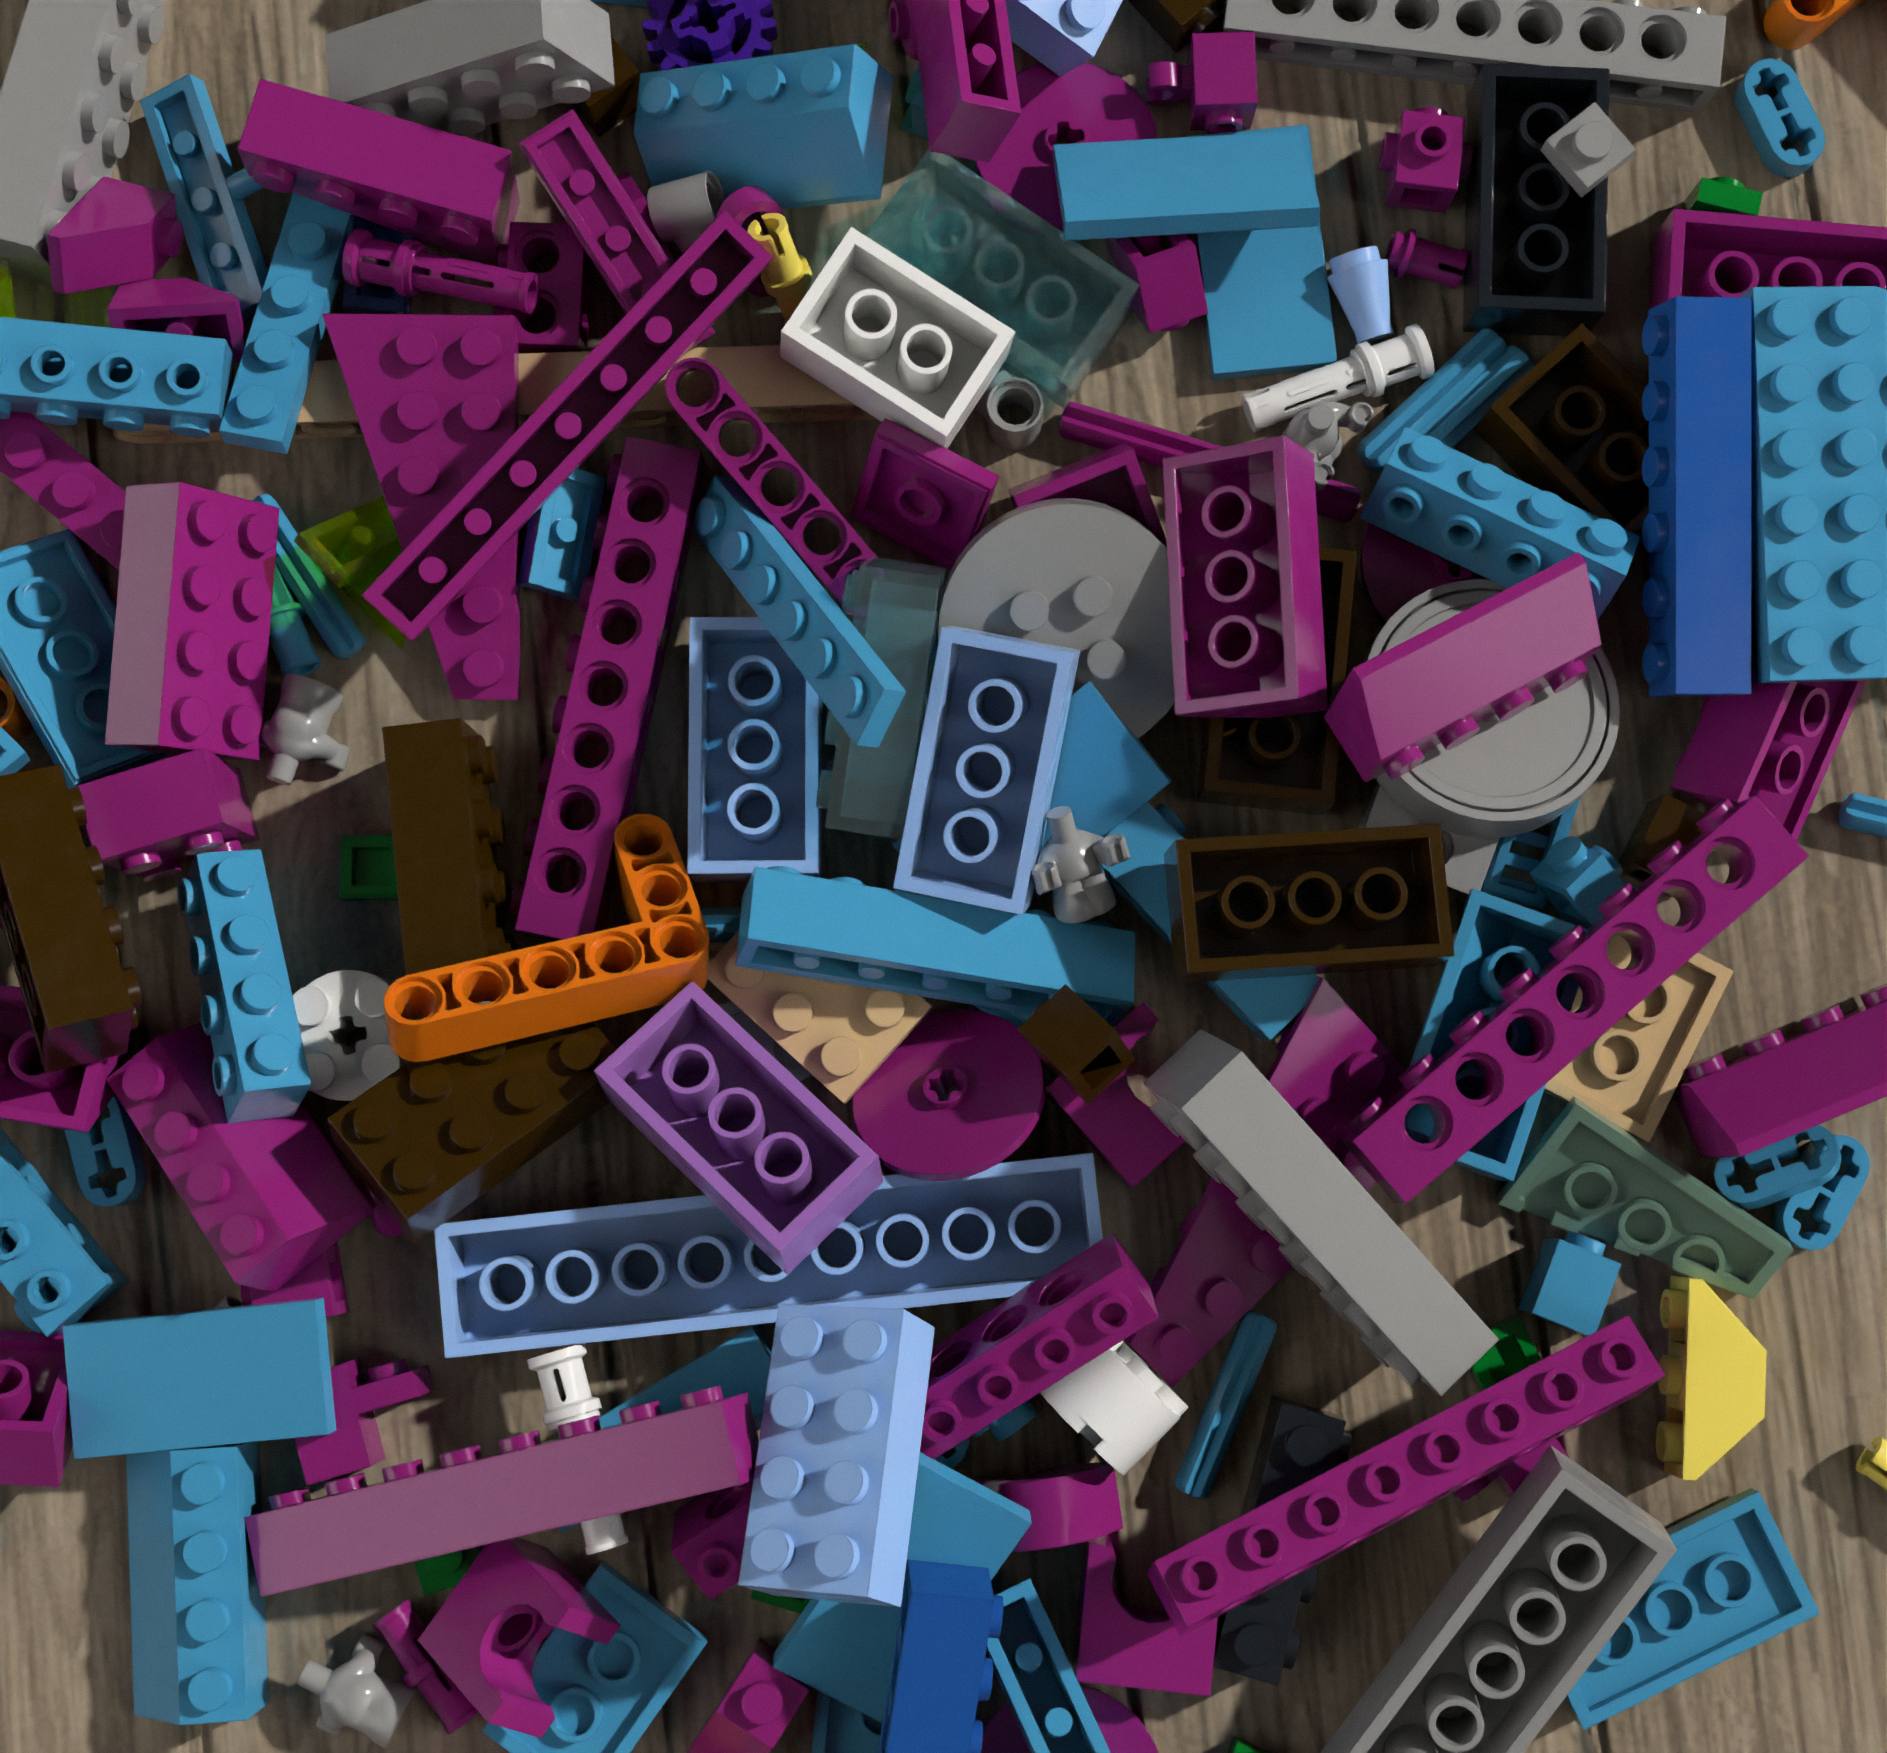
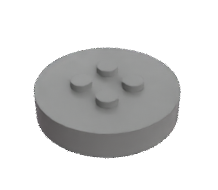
(1080, 582)
(1511, 770)

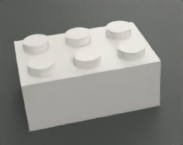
(895, 340)

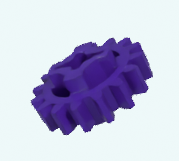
(686, 43)

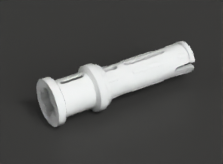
(1365, 372)
(568, 1400)

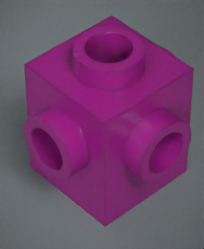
(1425, 159)

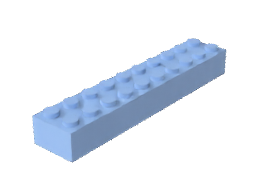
(693, 1269)

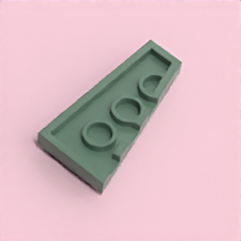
(1620, 1190)

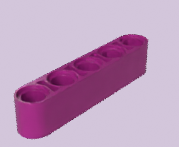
(752, 468)

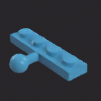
(207, 191)

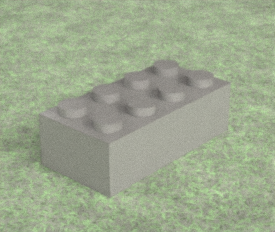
(472, 60)

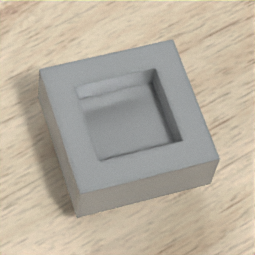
(1588, 149)

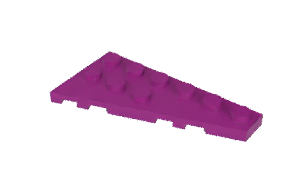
(433, 411)
(1223, 1260)

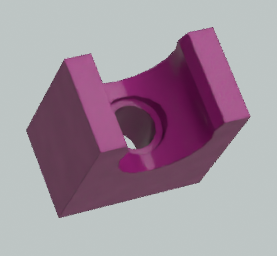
(1116, 1121)
(497, 1622)
(1131, 1643)

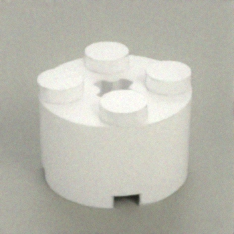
(327, 1014)
(1117, 1405)

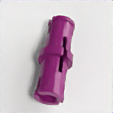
(401, 1631)

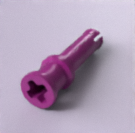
(411, 267)

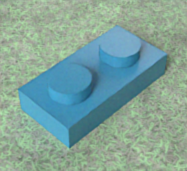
(562, 537)

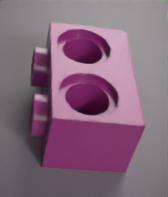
(562, 291)

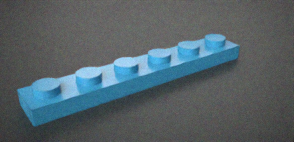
(287, 327)
(798, 612)

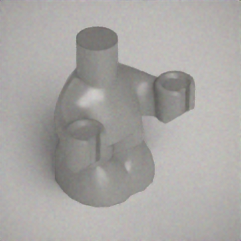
(1319, 433)
(301, 728)
(1074, 870)
(357, 1694)

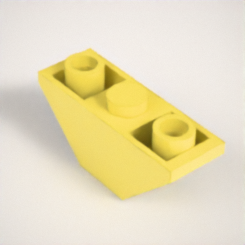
(1710, 1379)

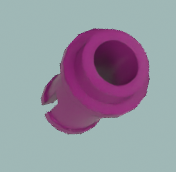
(1422, 259)

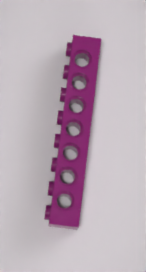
(642, 472)
(1758, 858)
(971, 1383)
(1402, 1475)

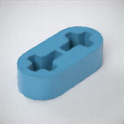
(1785, 115)
(123, 1152)
(1782, 1181)
(1834, 1200)

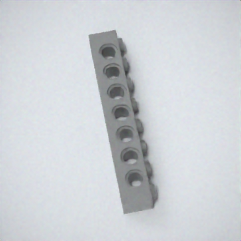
(1442, 53)

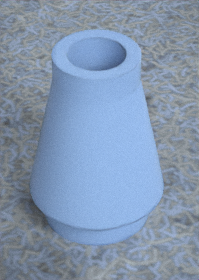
(1363, 292)

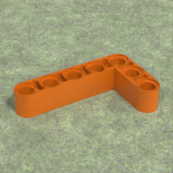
(647, 876)

